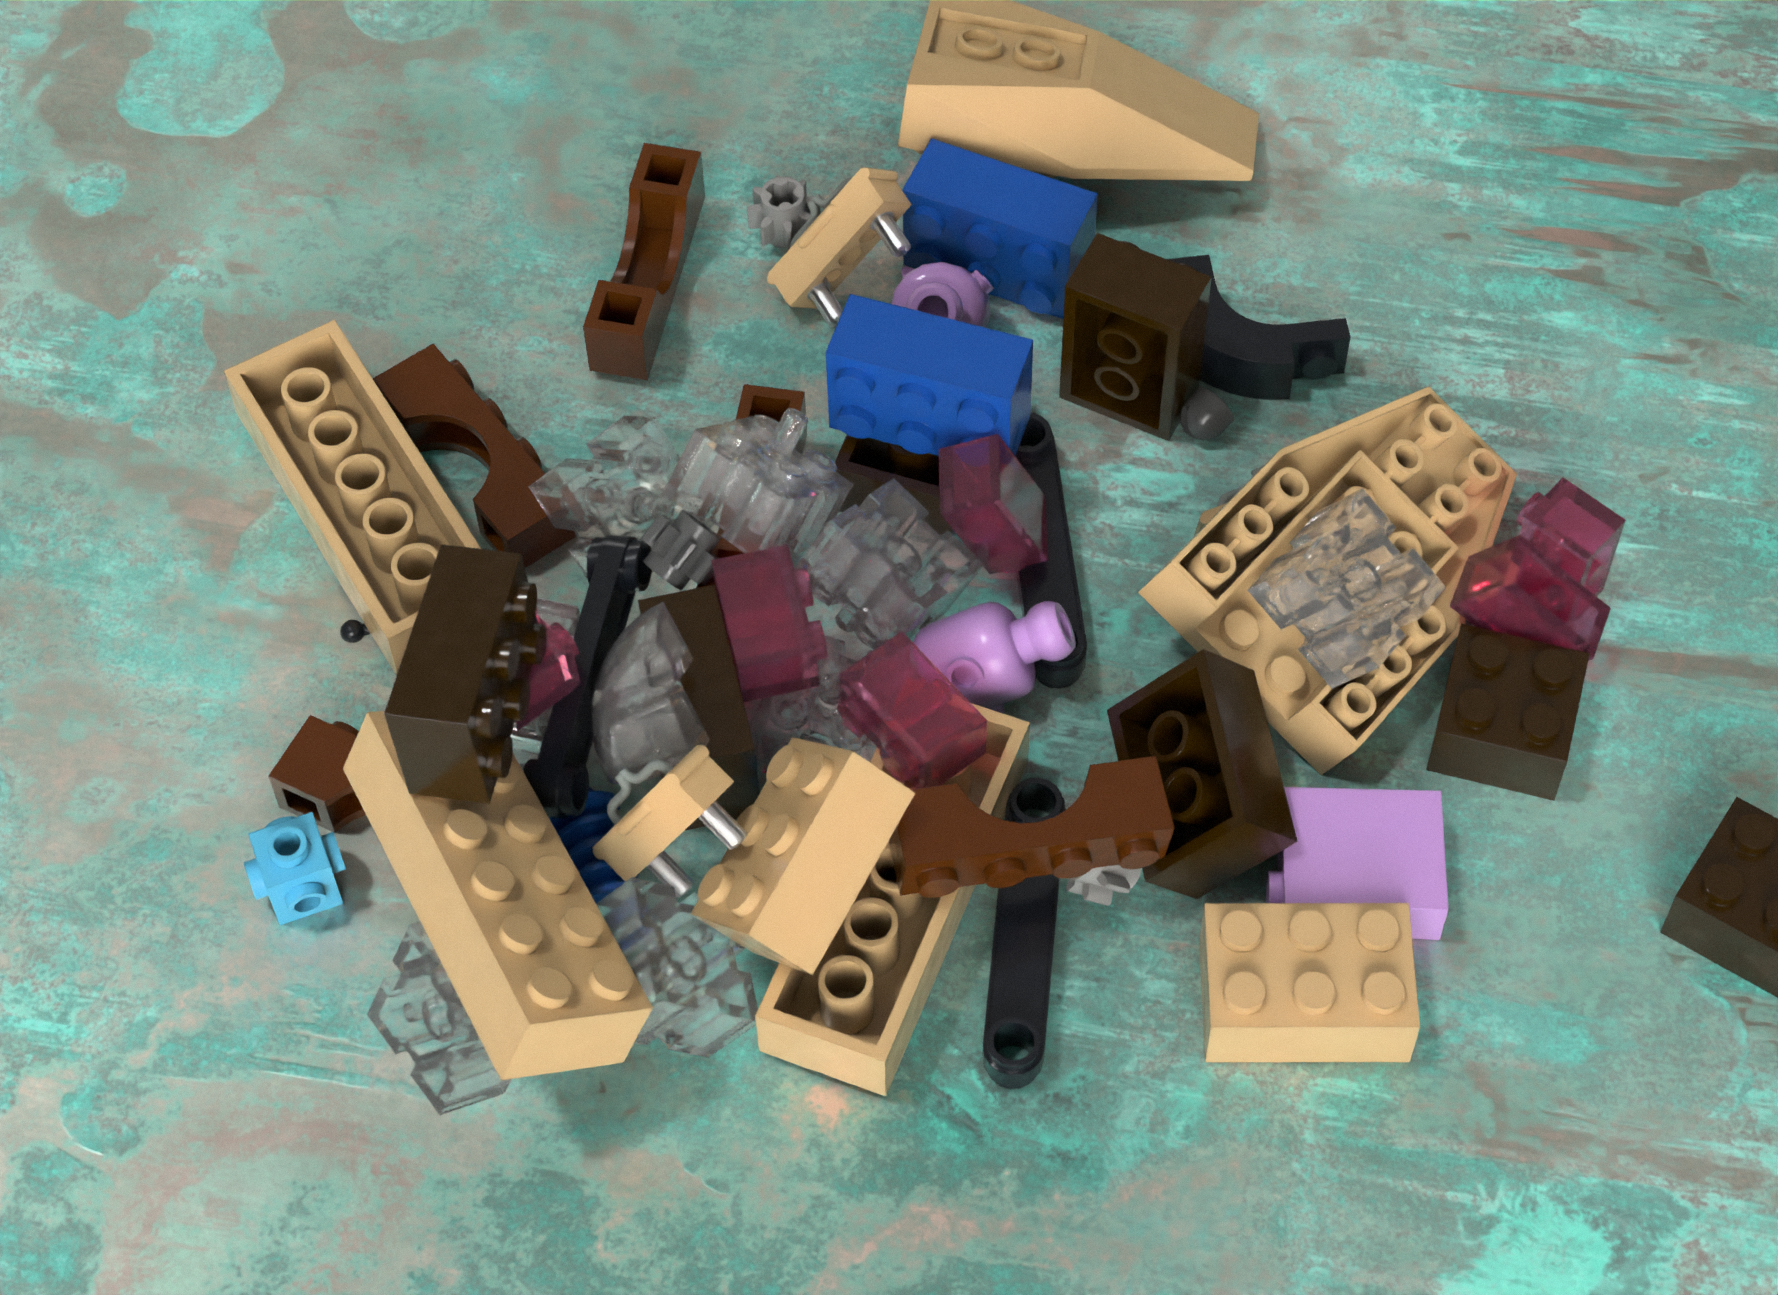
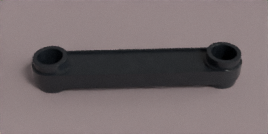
(614, 576)
(1055, 578)
(1022, 954)

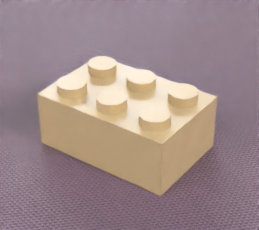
(803, 853)
(1308, 982)

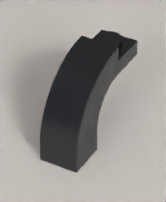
(1264, 358)

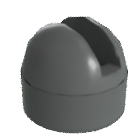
(1205, 415)

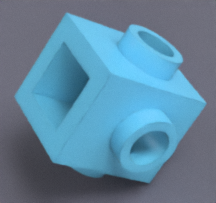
(295, 867)

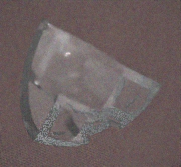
(639, 701)

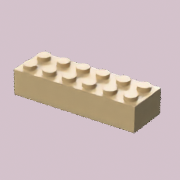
(349, 476)
(504, 916)
(886, 955)

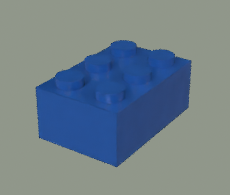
(1000, 221)
(925, 378)

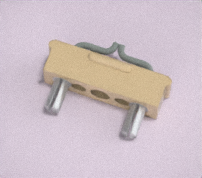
(839, 238)
(663, 814)

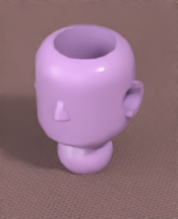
(945, 292)
(994, 653)

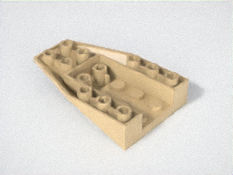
(1066, 100)
(1429, 480)

